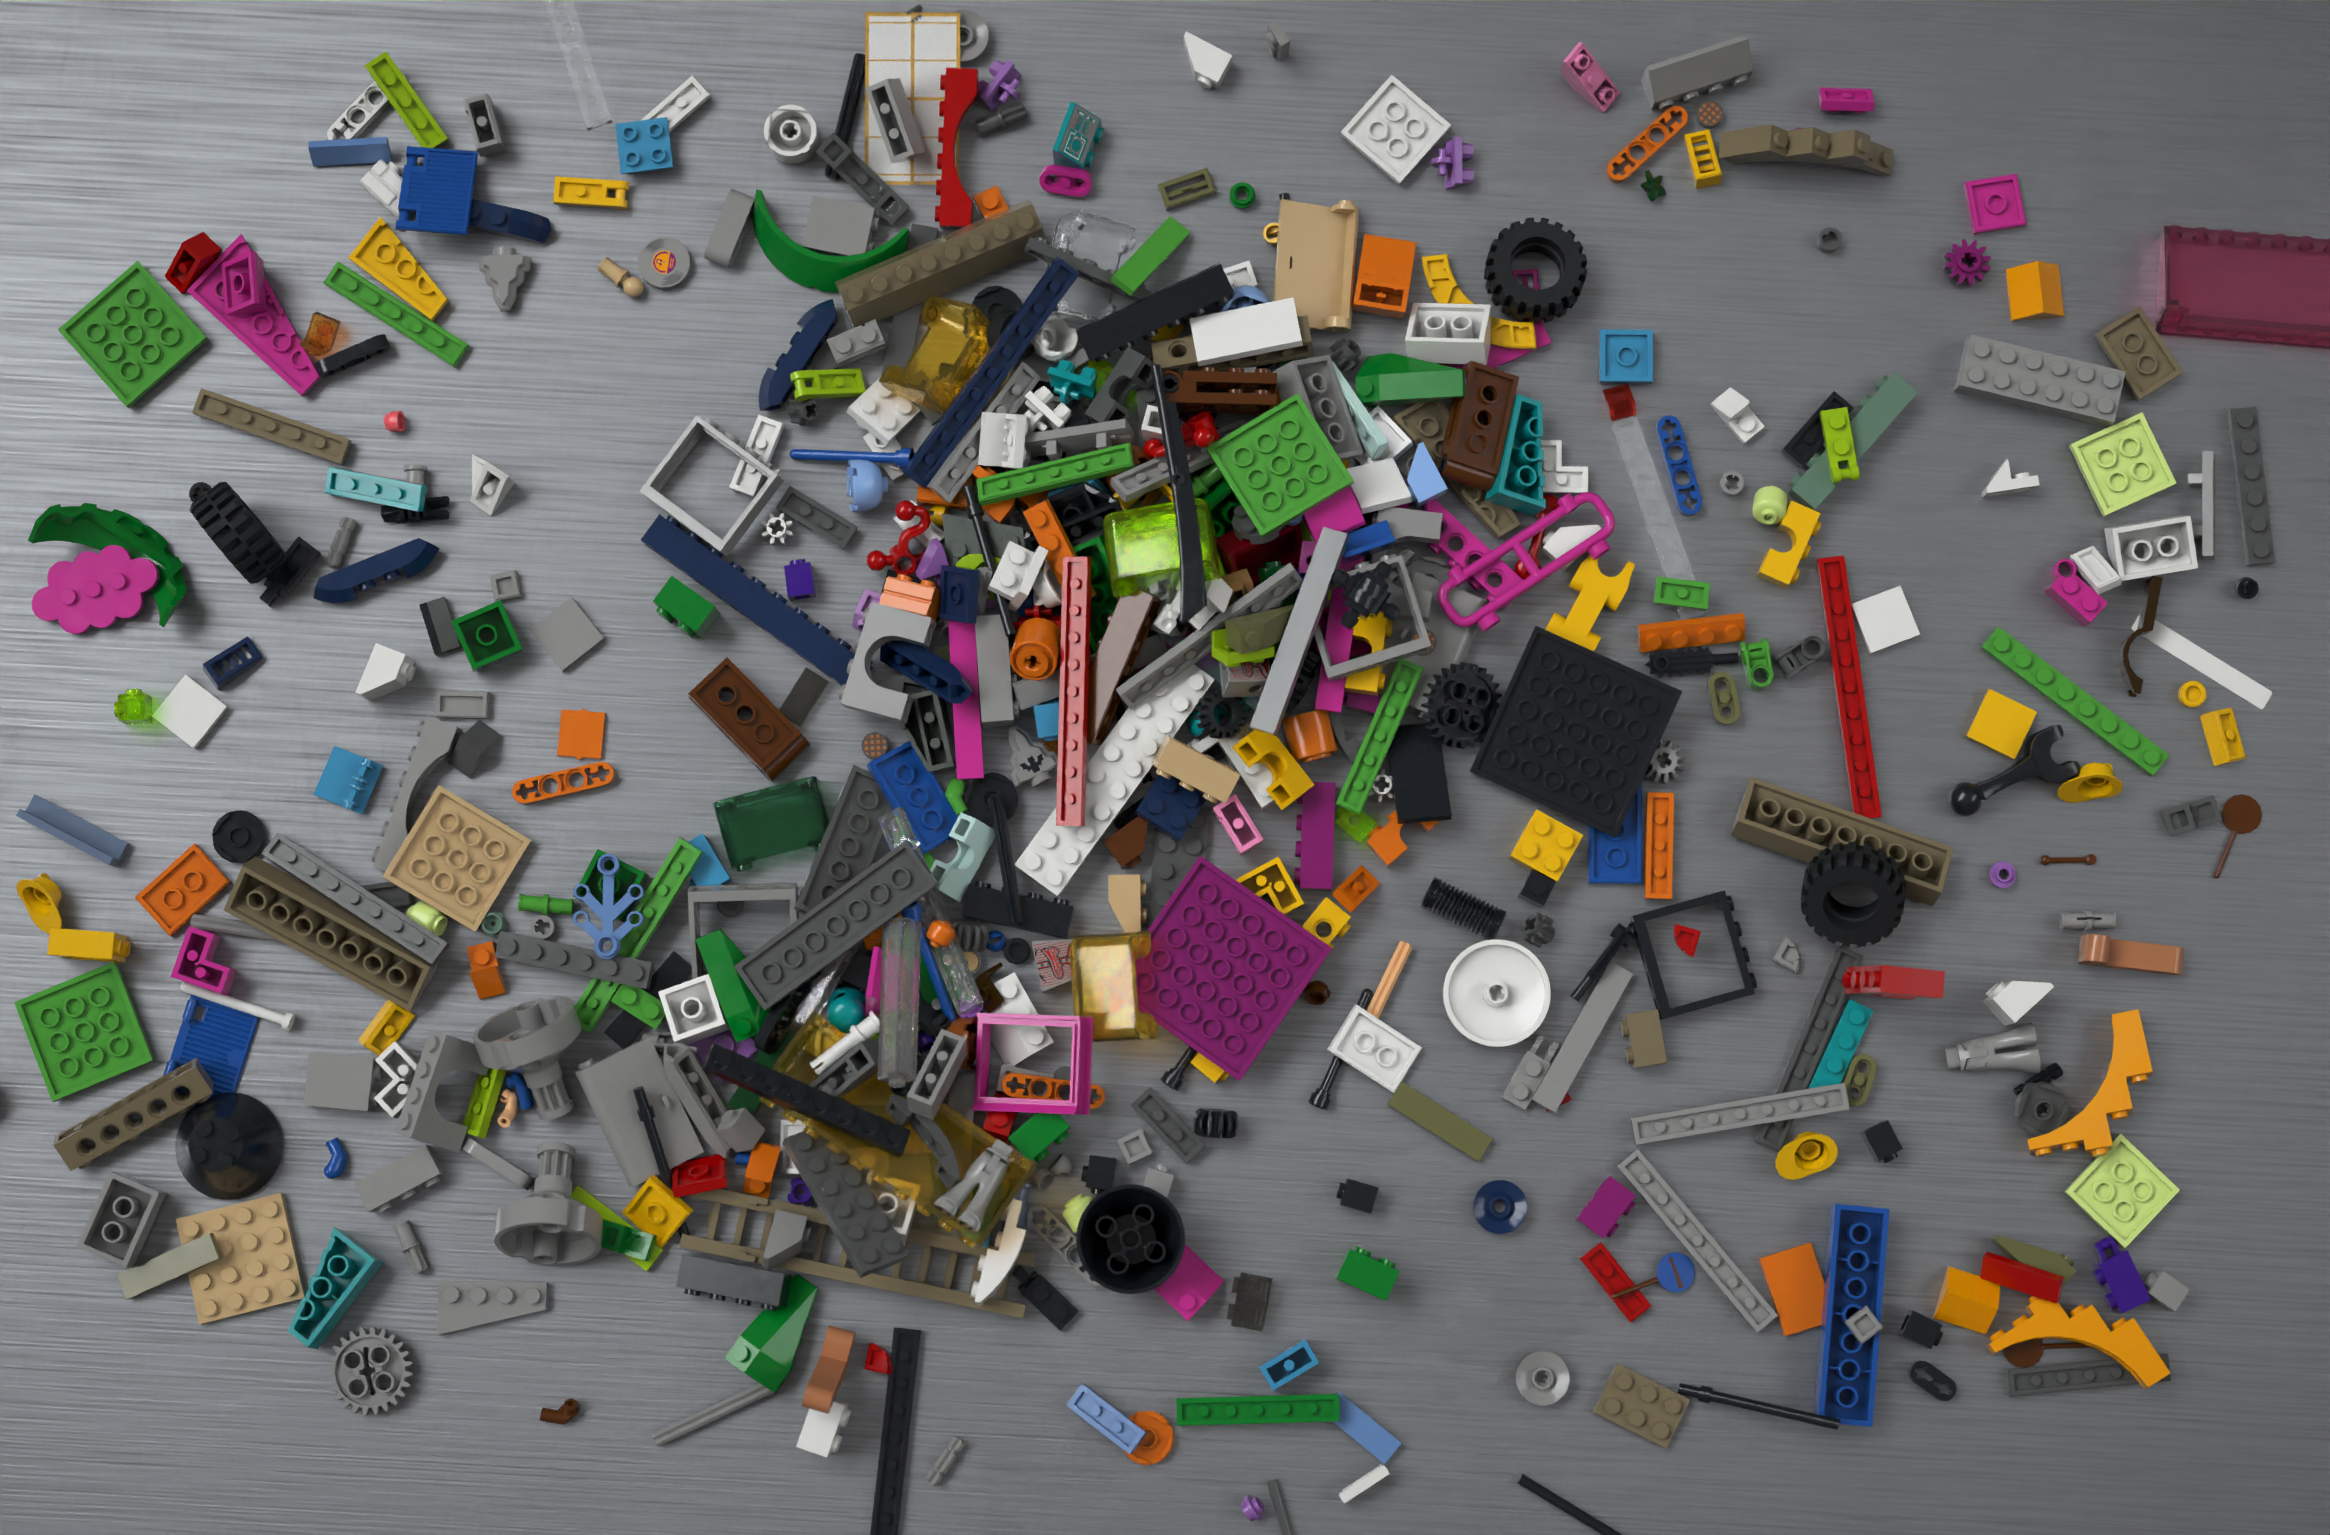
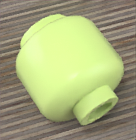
(1770, 505)
(428, 917)
(1074, 1210)

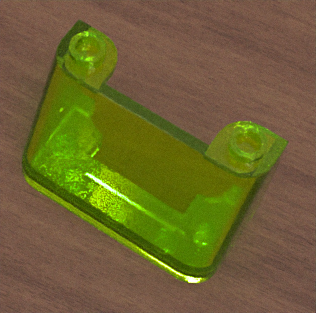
(1146, 544)

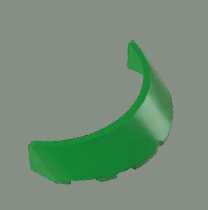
(809, 267)
(104, 528)

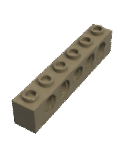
(1166, 353)
(188, 1075)

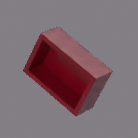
(1242, 555)

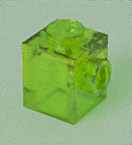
(134, 707)

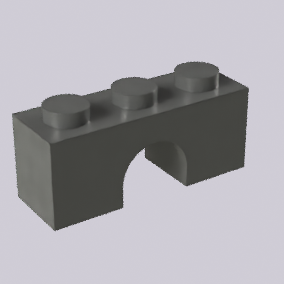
(1128, 374)

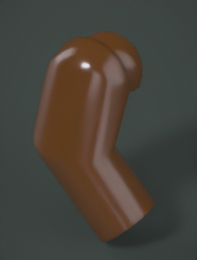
(562, 1414)

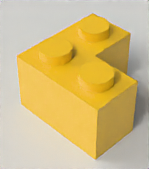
(1275, 882)

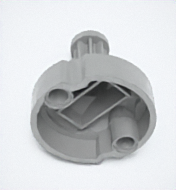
(530, 1042)
(550, 1223)

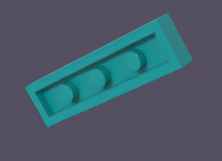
(375, 489)
(1841, 1045)

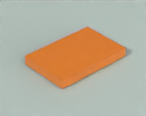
(183, 890)
(1795, 1287)

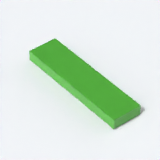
(1150, 256)

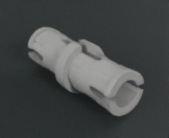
(2087, 920)

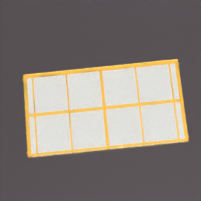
(916, 51)

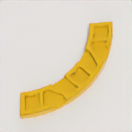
(1446, 290)

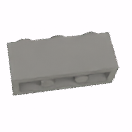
(895, 120)
(937, 1074)
(399, 1179)

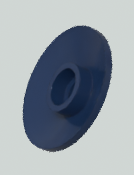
(1514, 1206)

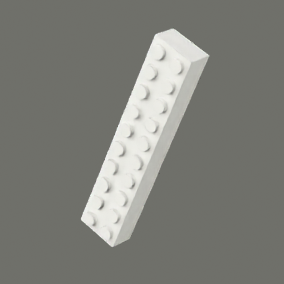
(1113, 778)

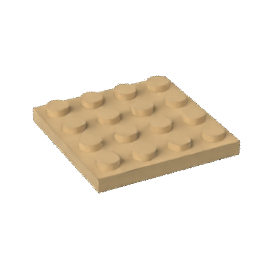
(456, 858)
(257, 1260)

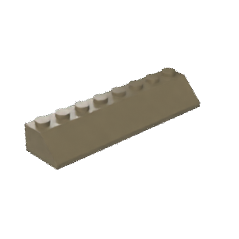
(939, 265)
(1806, 826)
(342, 941)

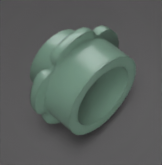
(493, 931)

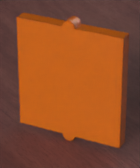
(581, 734)

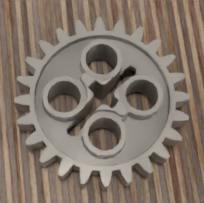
(394, 1366)

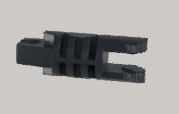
(429, 513)

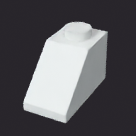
(1207, 61)
(1565, 539)

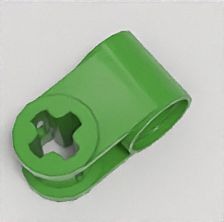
(1756, 658)

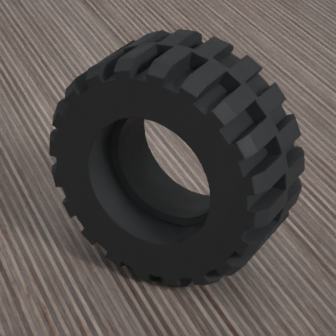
(1542, 239)
(238, 532)
(1849, 923)

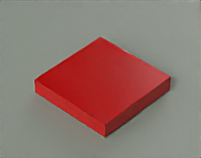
(699, 1175)

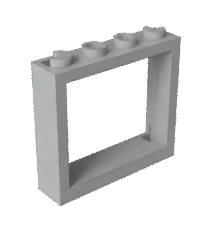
(677, 455)
(1387, 655)
(732, 892)

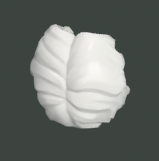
(1055, 340)

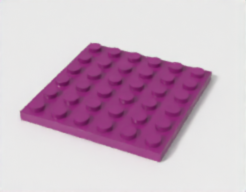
(1224, 968)

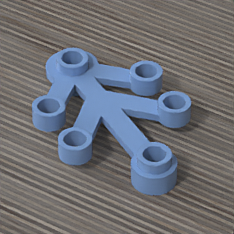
(608, 911)

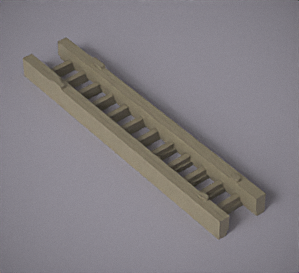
(841, 1272)

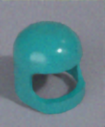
(846, 1009)

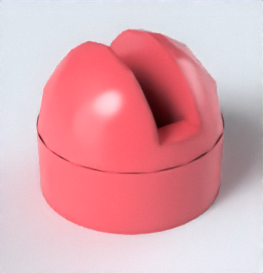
(395, 421)

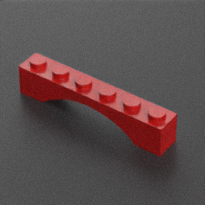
(960, 94)

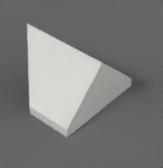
(488, 485)

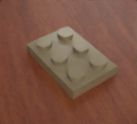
(2138, 349)
(1641, 1405)

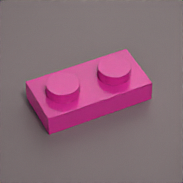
(1846, 99)

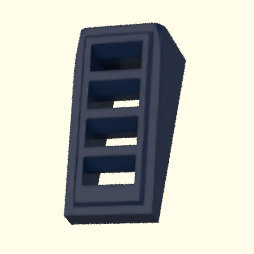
(229, 676)

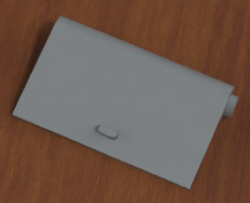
(1451, 639)
(611, 1095)

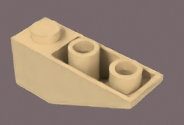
(1125, 900)

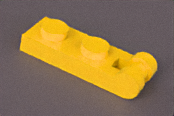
(590, 192)

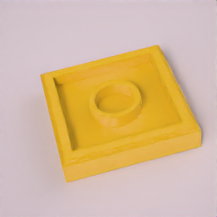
(2001, 724)
(657, 1210)

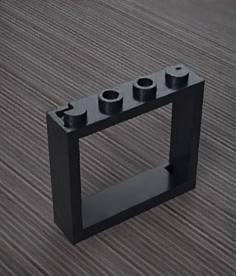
(1650, 964)

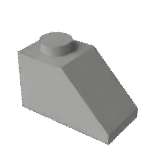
(785, 1238)

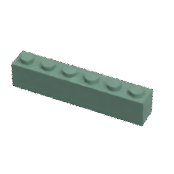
(1866, 427)

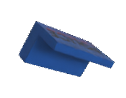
(1368, 541)

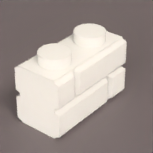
(384, 184)

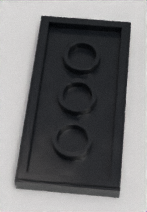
(1418, 776)

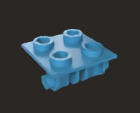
(644, 145)
(348, 780)

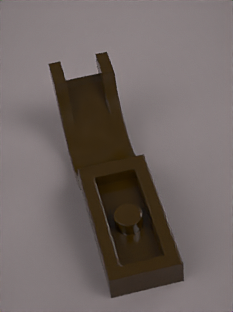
(2145, 625)

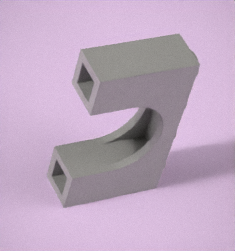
(1409, 526)
(882, 626)
(419, 1114)

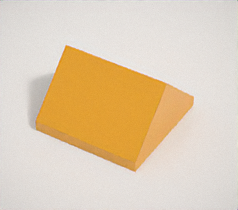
(2034, 291)
(1967, 1301)

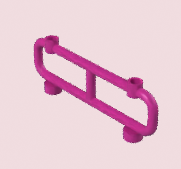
(1486, 616)

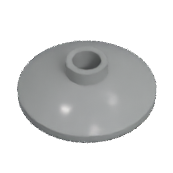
(977, 32)
(1557, 1378)

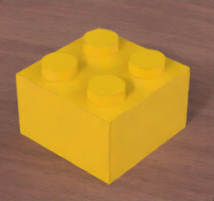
(1545, 846)

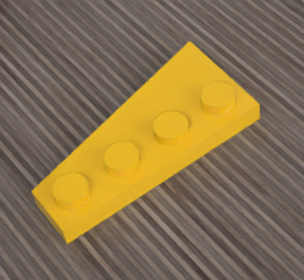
(393, 266)

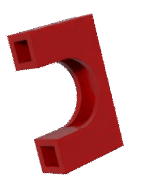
(1893, 982)

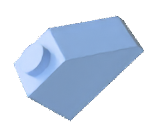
(1424, 478)

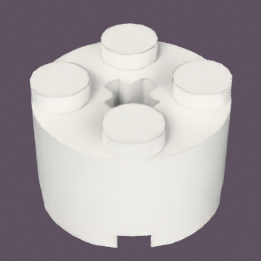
(780, 124)

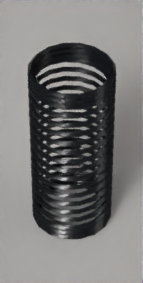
(1496, 915)

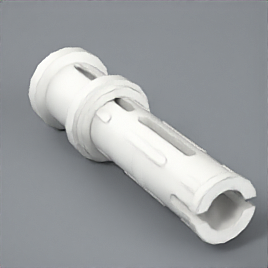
(858, 1033)

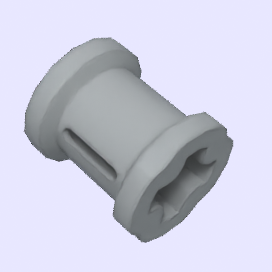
(415, 474)

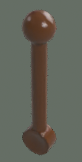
(2089, 860)

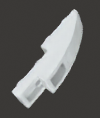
(998, 1264)

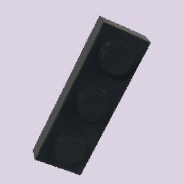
(1810, 436)

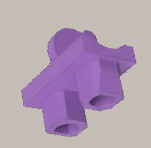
(1002, 85)
(1450, 163)

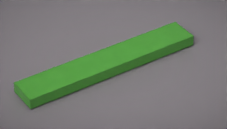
(396, 314)
(1055, 474)
(1379, 736)

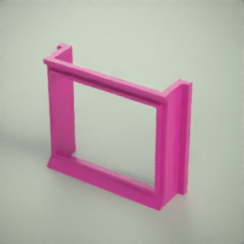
(1080, 1065)

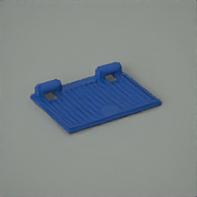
(437, 190)
(217, 1041)

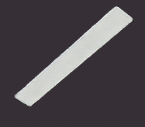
(2207, 664)

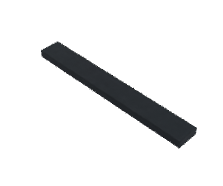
(895, 1432)

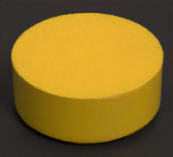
(2192, 694)

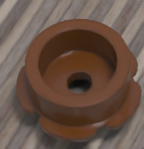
(1317, 992)

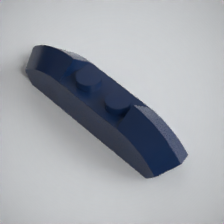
(508, 222)
(816, 328)
(344, 583)
(927, 670)

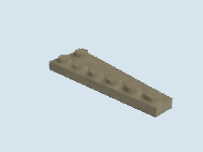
(1427, 424)

